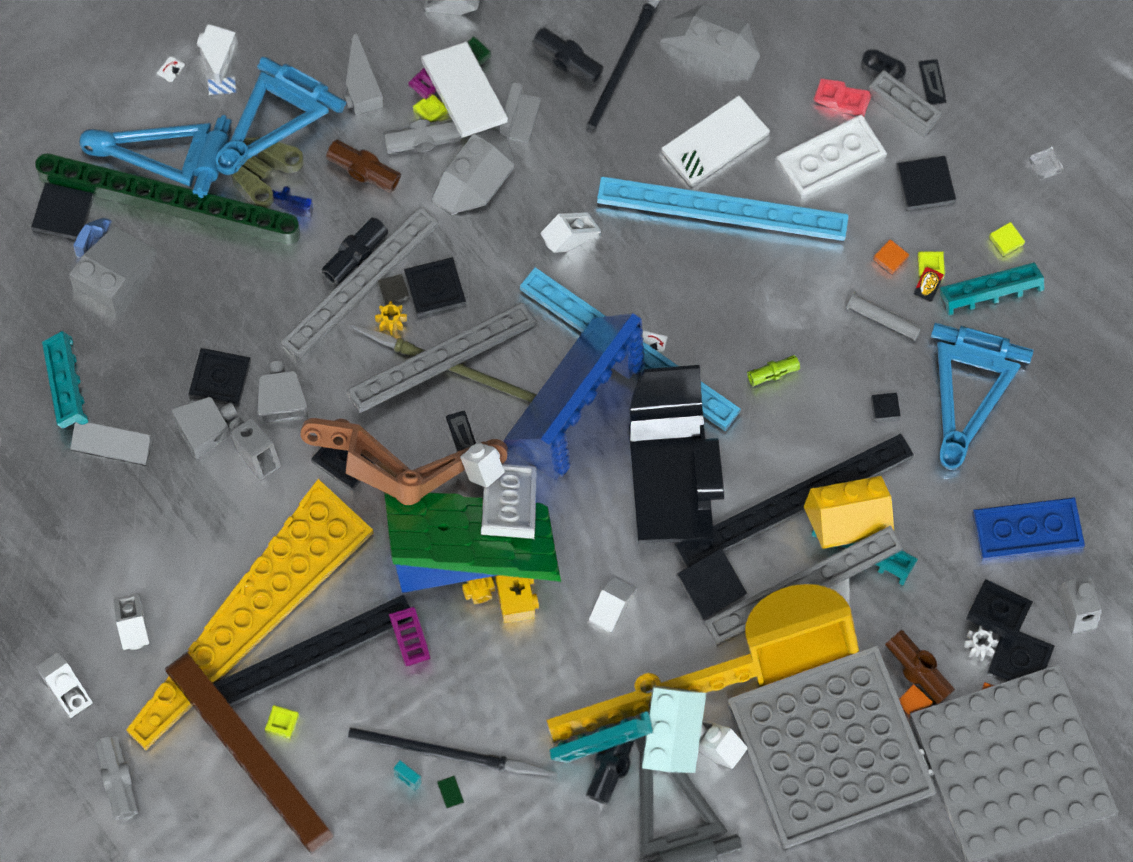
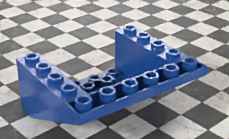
(541, 430)

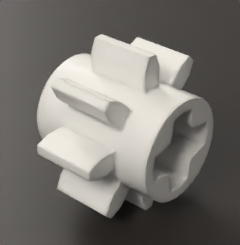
(980, 651)

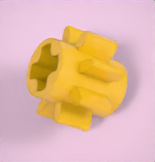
(390, 325)
(479, 590)

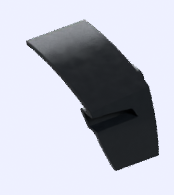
(671, 459)

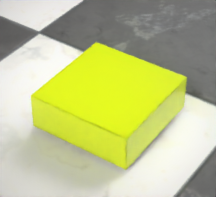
(430, 109)
(1006, 239)
(930, 259)
(281, 722)

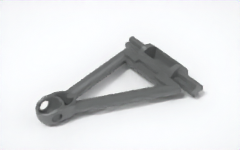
(688, 844)

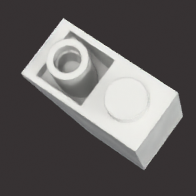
(64, 684)
(720, 744)

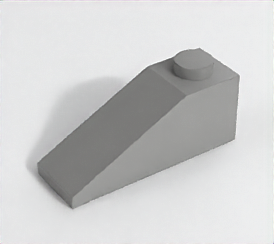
(361, 86)

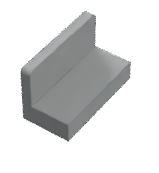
(521, 114)

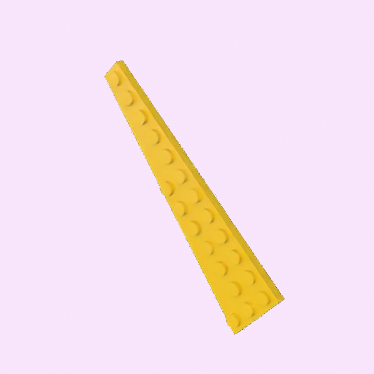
(288, 571)

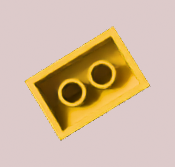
(849, 511)

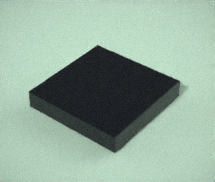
(926, 183)
(62, 211)
(435, 286)
(219, 376)
(334, 464)
(711, 583)
(999, 610)
(1019, 657)

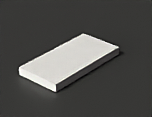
(464, 89)
(717, 139)
(831, 156)
(510, 503)

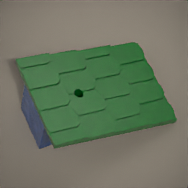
(443, 543)

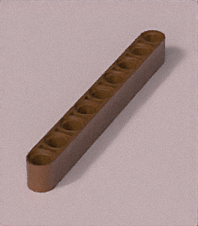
(249, 753)

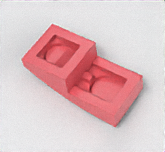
(840, 98)

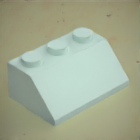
(676, 730)

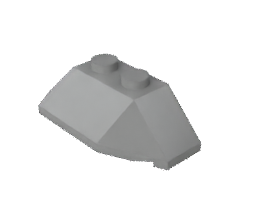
(715, 38)
(475, 173)

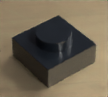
(885, 407)

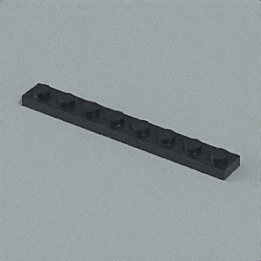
(311, 652)

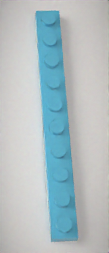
(722, 208)
(579, 315)

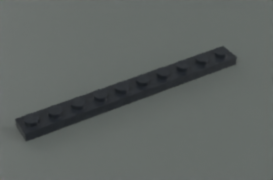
(791, 501)

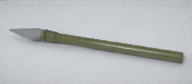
(411, 350)

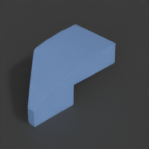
(86, 236)

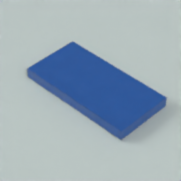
(1028, 529)

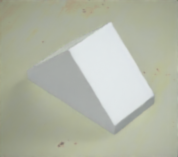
(612, 604)

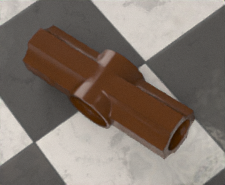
(363, 166)
(919, 667)

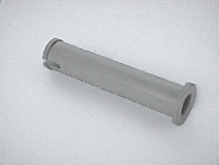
(884, 316)

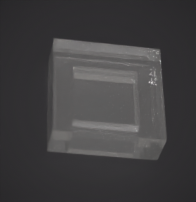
(1045, 163)

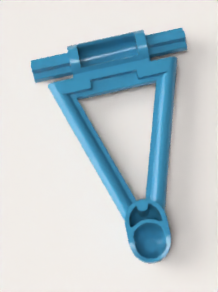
(289, 85)
(198, 162)
(981, 351)

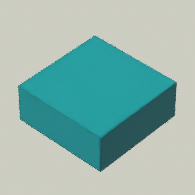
(407, 775)

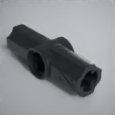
(567, 56)
(354, 250)
(609, 767)

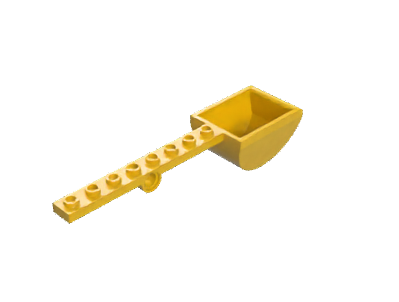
(784, 634)

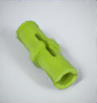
(773, 370)

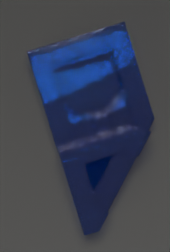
(294, 204)

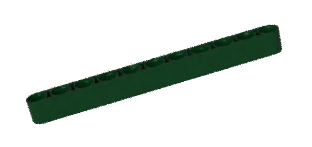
(176, 207)

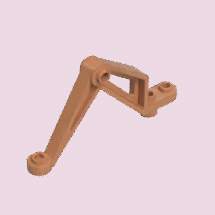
(400, 482)

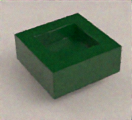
(479, 50)

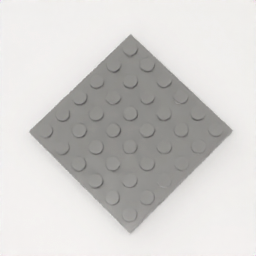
(831, 747)
(1013, 764)

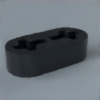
(883, 62)

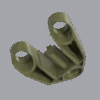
(274, 156)

